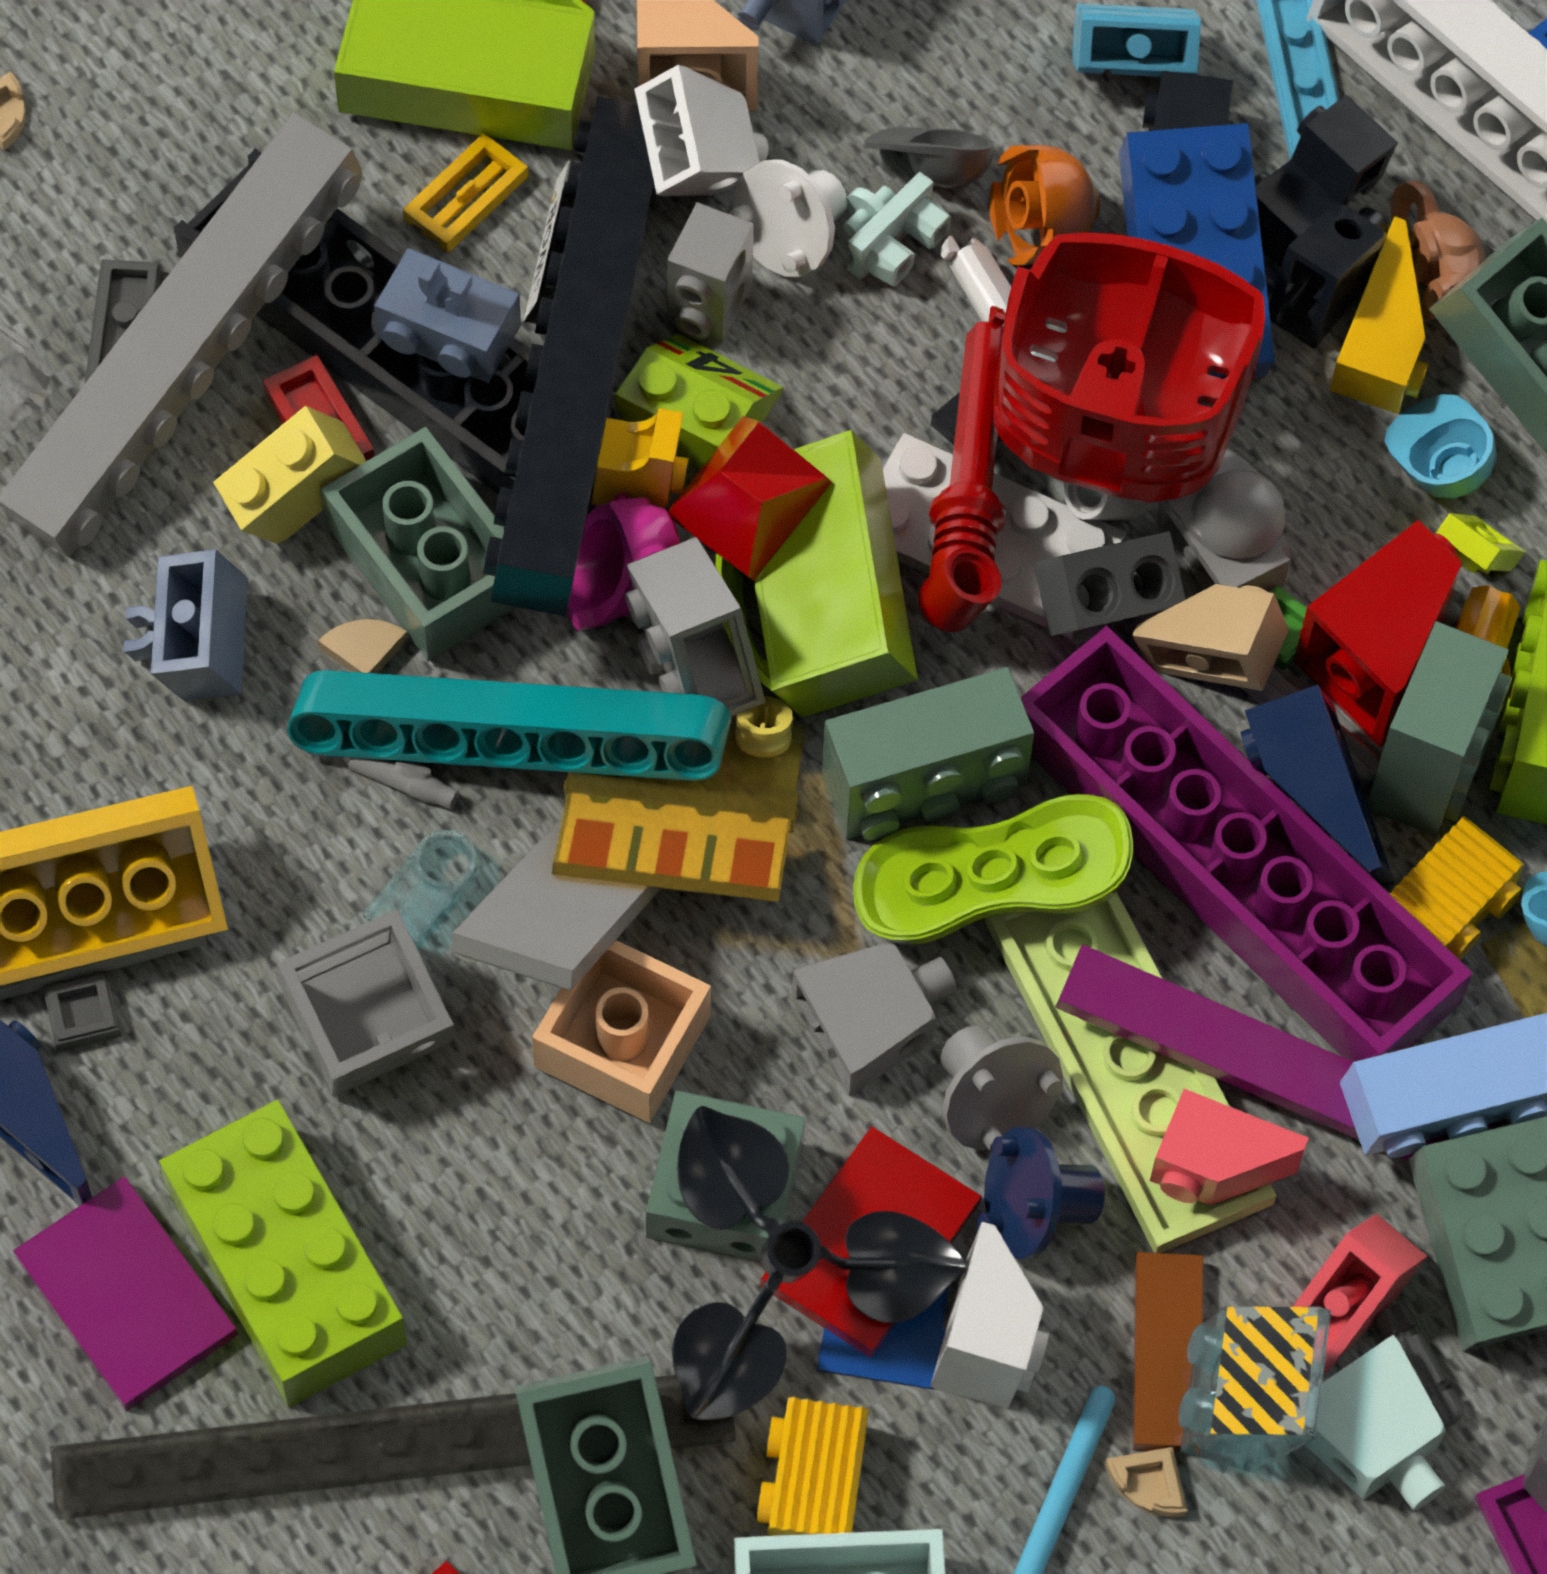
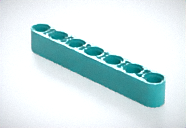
(510, 725)

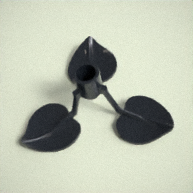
(731, 1171)

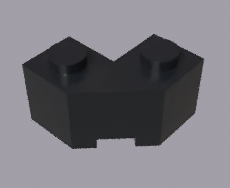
(1334, 160)

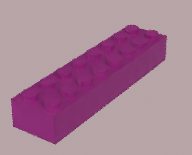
(1243, 854)

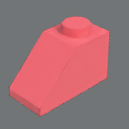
(1222, 1152)
(1360, 1282)

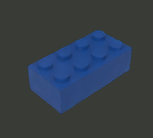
(1200, 197)

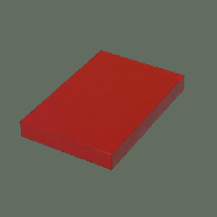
(873, 1179)

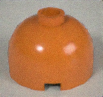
(1044, 192)

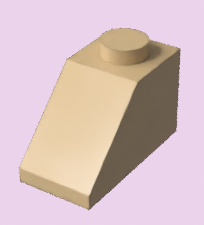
(1216, 637)

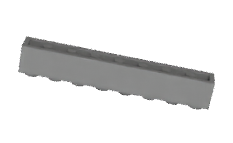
(182, 336)

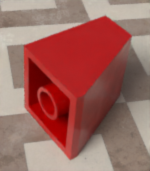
(1374, 624)

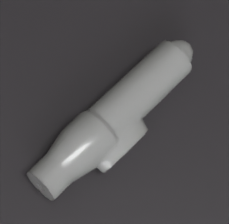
(407, 777)

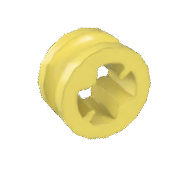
(763, 740)

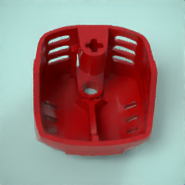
(1128, 368)

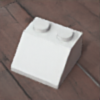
(992, 1327)

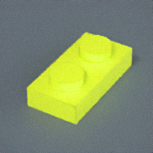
(1480, 544)

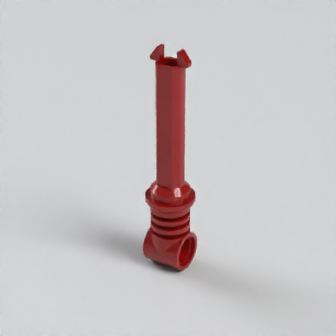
(968, 511)

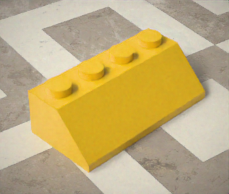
(105, 885)

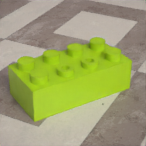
(470, 66)
(833, 590)

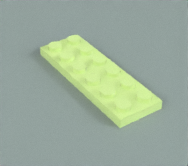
(1118, 1084)

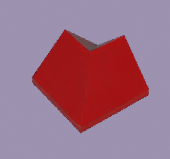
(749, 497)

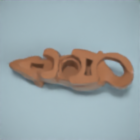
(1440, 243)

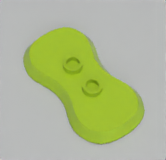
(944, 877)

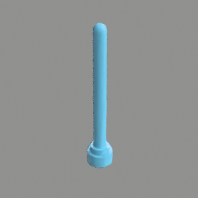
(1066, 1482)

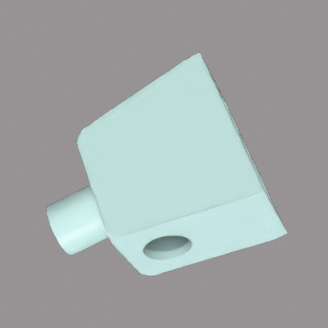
(1380, 1426)

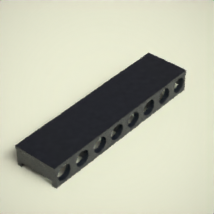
(332, 315)

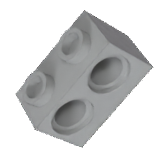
(709, 273)

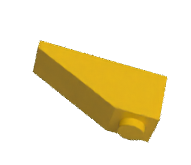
(1387, 333)

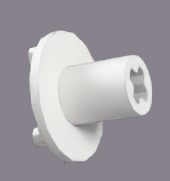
(789, 214)

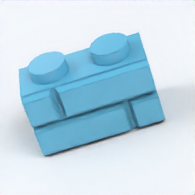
(1135, 40)

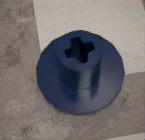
(1033, 1192)

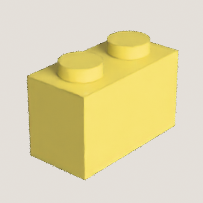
(280, 480)

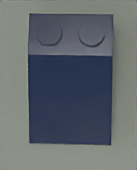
(1307, 755)

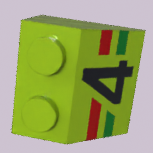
(701, 385)

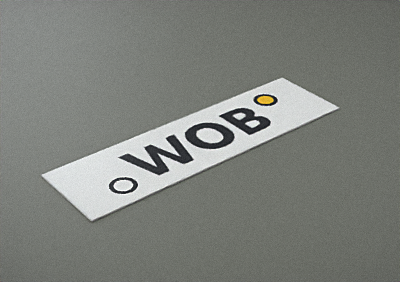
(546, 241)

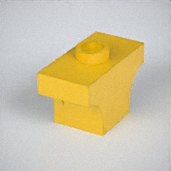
(641, 459)

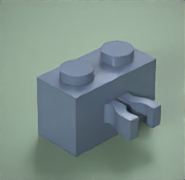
(447, 316)
(195, 625)

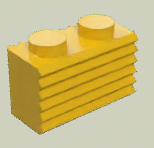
(1460, 886)
(817, 1468)

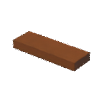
(1165, 1315)

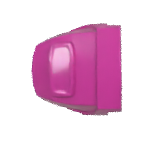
(610, 540)

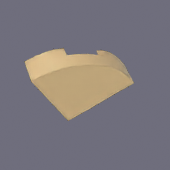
(11, 110)
(363, 644)
(1149, 1481)

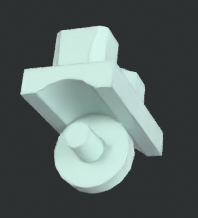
(884, 220)

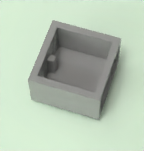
(682, 610)
(365, 1002)

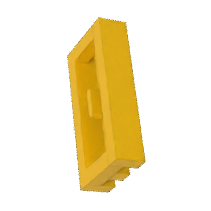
(433, 227)

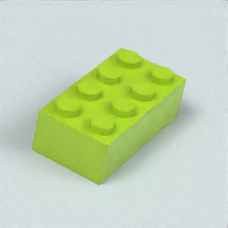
(1522, 762)
(283, 1253)

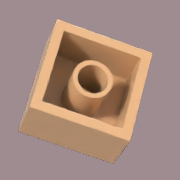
(623, 1030)

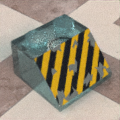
(1254, 1384)

